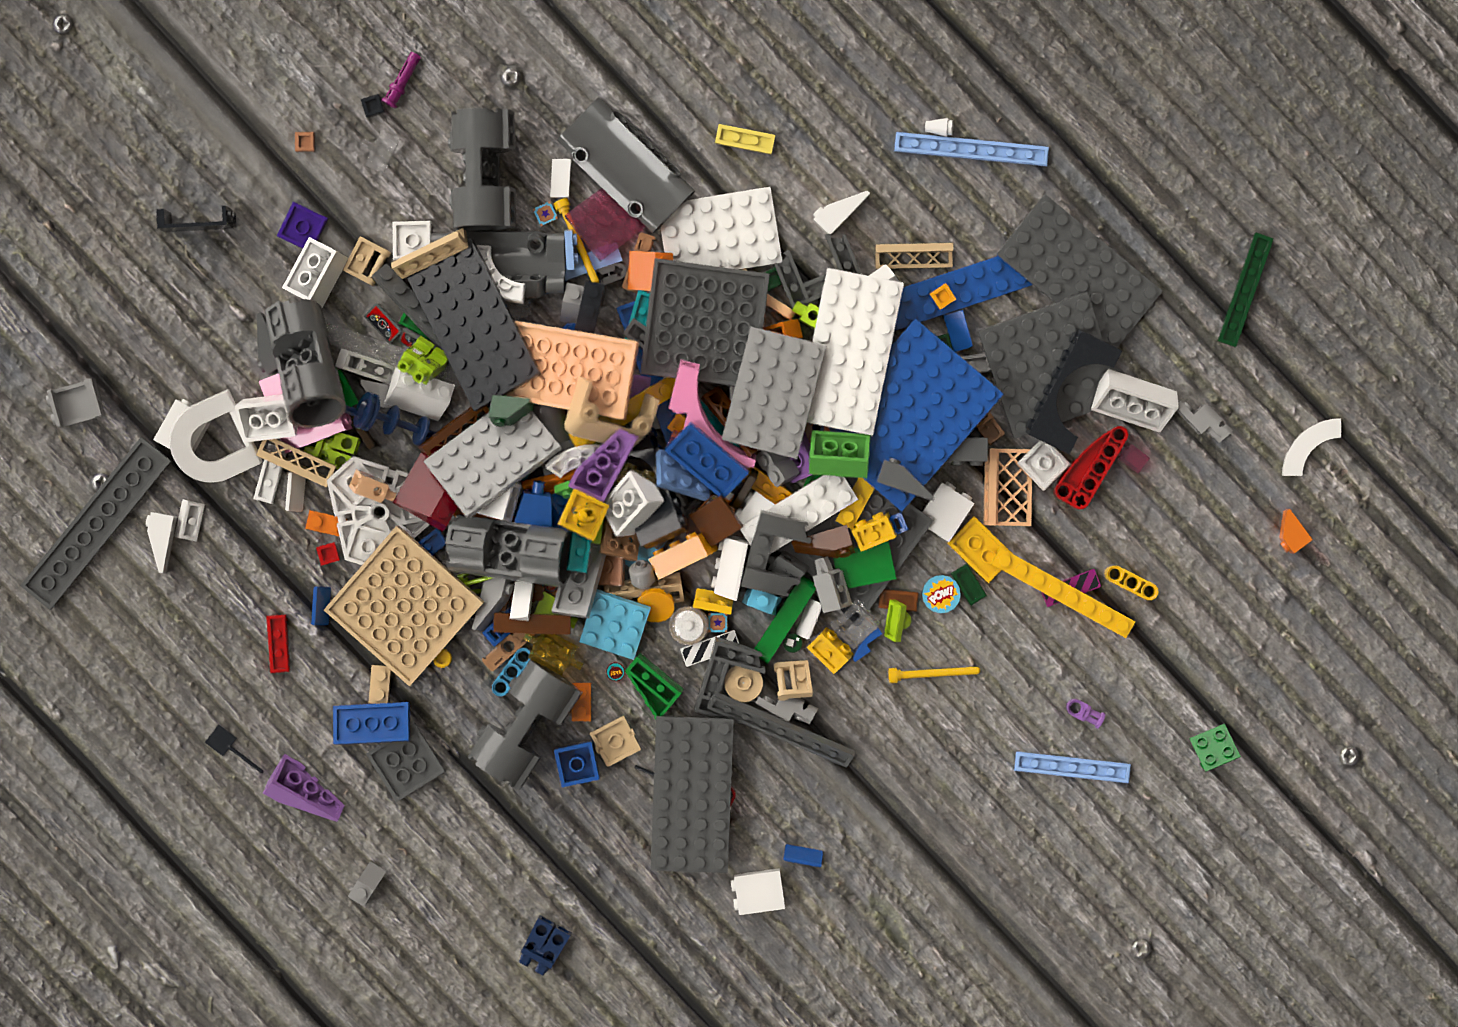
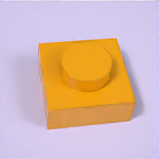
(942, 296)

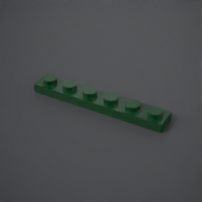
(1245, 289)

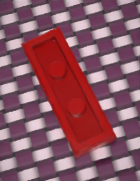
(278, 643)

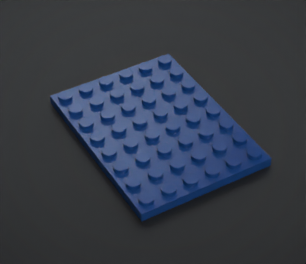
(924, 409)

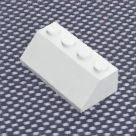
(1135, 400)

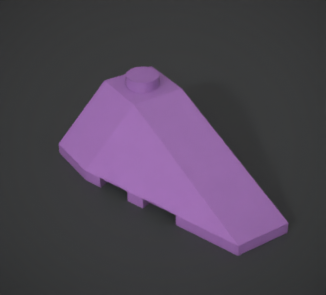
(600, 470)
(298, 789)

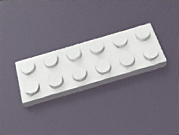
(810, 504)

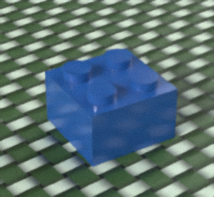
(577, 763)

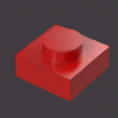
(328, 553)

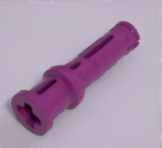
(397, 88)

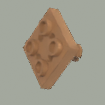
(611, 544)

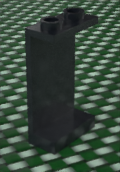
(164, 222)

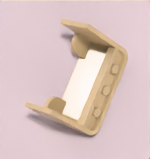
(583, 416)

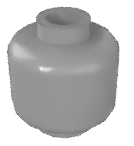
(642, 574)

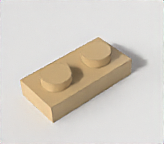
(379, 684)

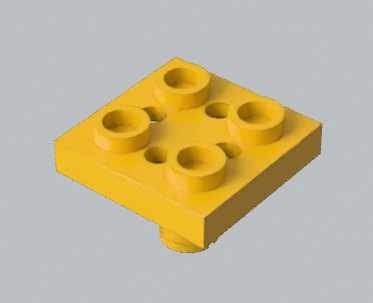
(585, 514)

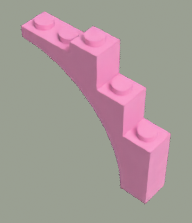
(686, 400)

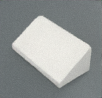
(560, 178)
(295, 492)
(189, 520)
(522, 601)
(809, 619)

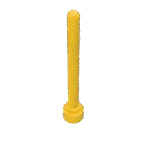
(563, 207)
(896, 675)

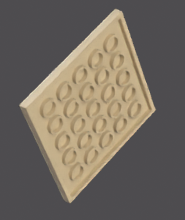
(403, 605)

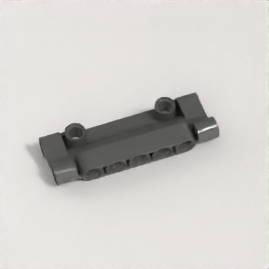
(626, 165)
(522, 261)

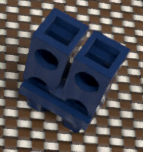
(540, 950)

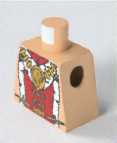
(364, 485)

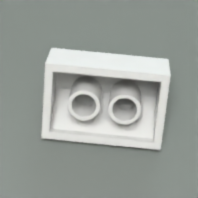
(315, 272)
(418, 398)
(264, 419)
(631, 503)
(730, 567)

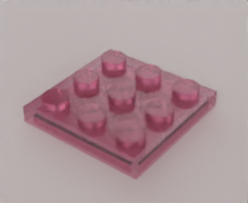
(603, 224)

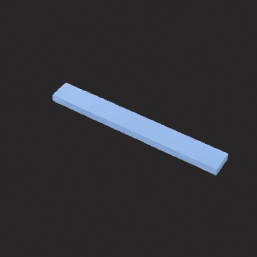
(971, 149)

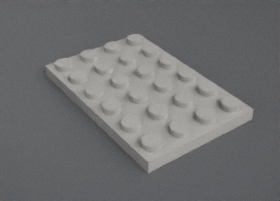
(774, 392)
(490, 460)

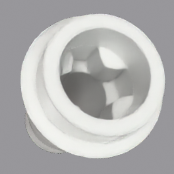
(940, 127)

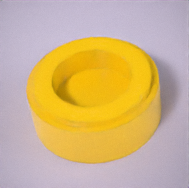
(443, 659)

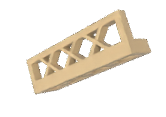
(914, 248)
(431, 254)
(294, 467)
(669, 584)

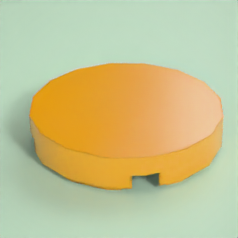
(660, 602)

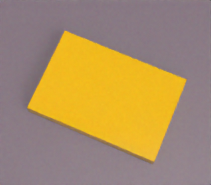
(977, 548)

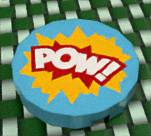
(941, 594)

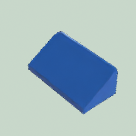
(958, 331)
(321, 599)
(803, 855)

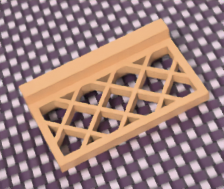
(991, 487)

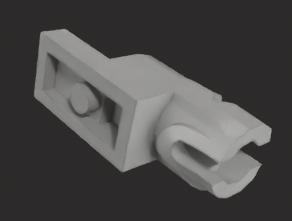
(1204, 419)
(787, 708)

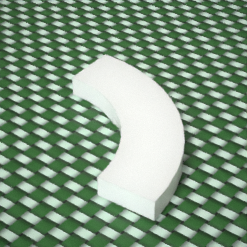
(509, 289)
(1306, 442)
(570, 459)

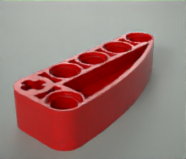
(1083, 468)

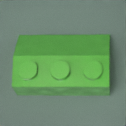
(839, 454)

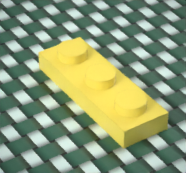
(745, 139)

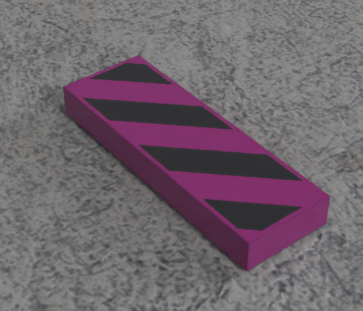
(1083, 582)

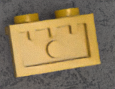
(873, 531)
(710, 601)
(830, 650)

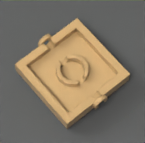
(615, 741)

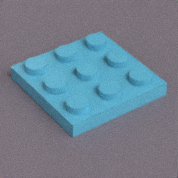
(615, 624)

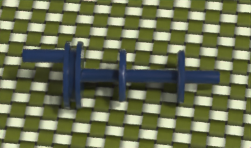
(368, 411)

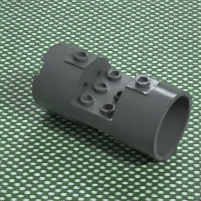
(481, 138)
(305, 363)
(508, 550)
(505, 752)

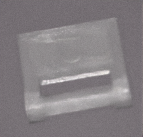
(859, 628)

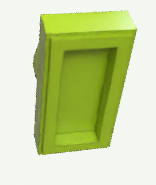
(896, 620)

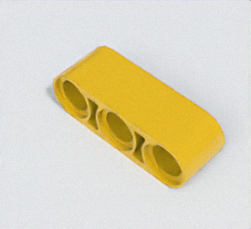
(1140, 585)

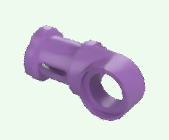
(1085, 712)

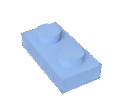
(570, 242)

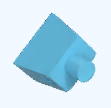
(762, 601)

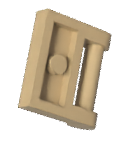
(361, 257)
(799, 678)

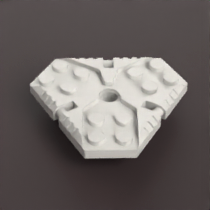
(366, 530)

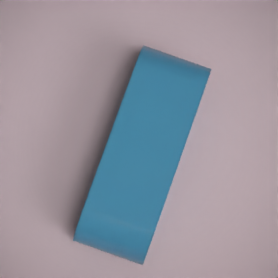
(504, 676)

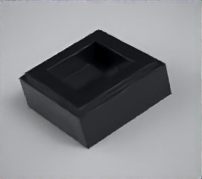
(372, 106)

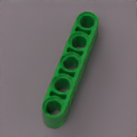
(785, 618)

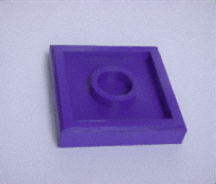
(300, 225)

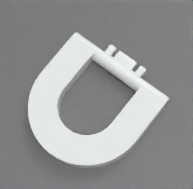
(181, 442)

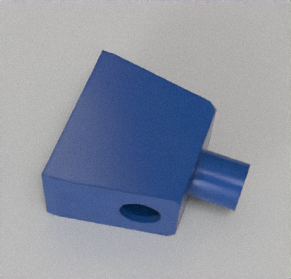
(535, 506)

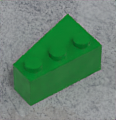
(653, 684)

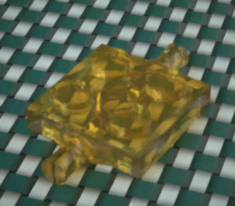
(553, 652)

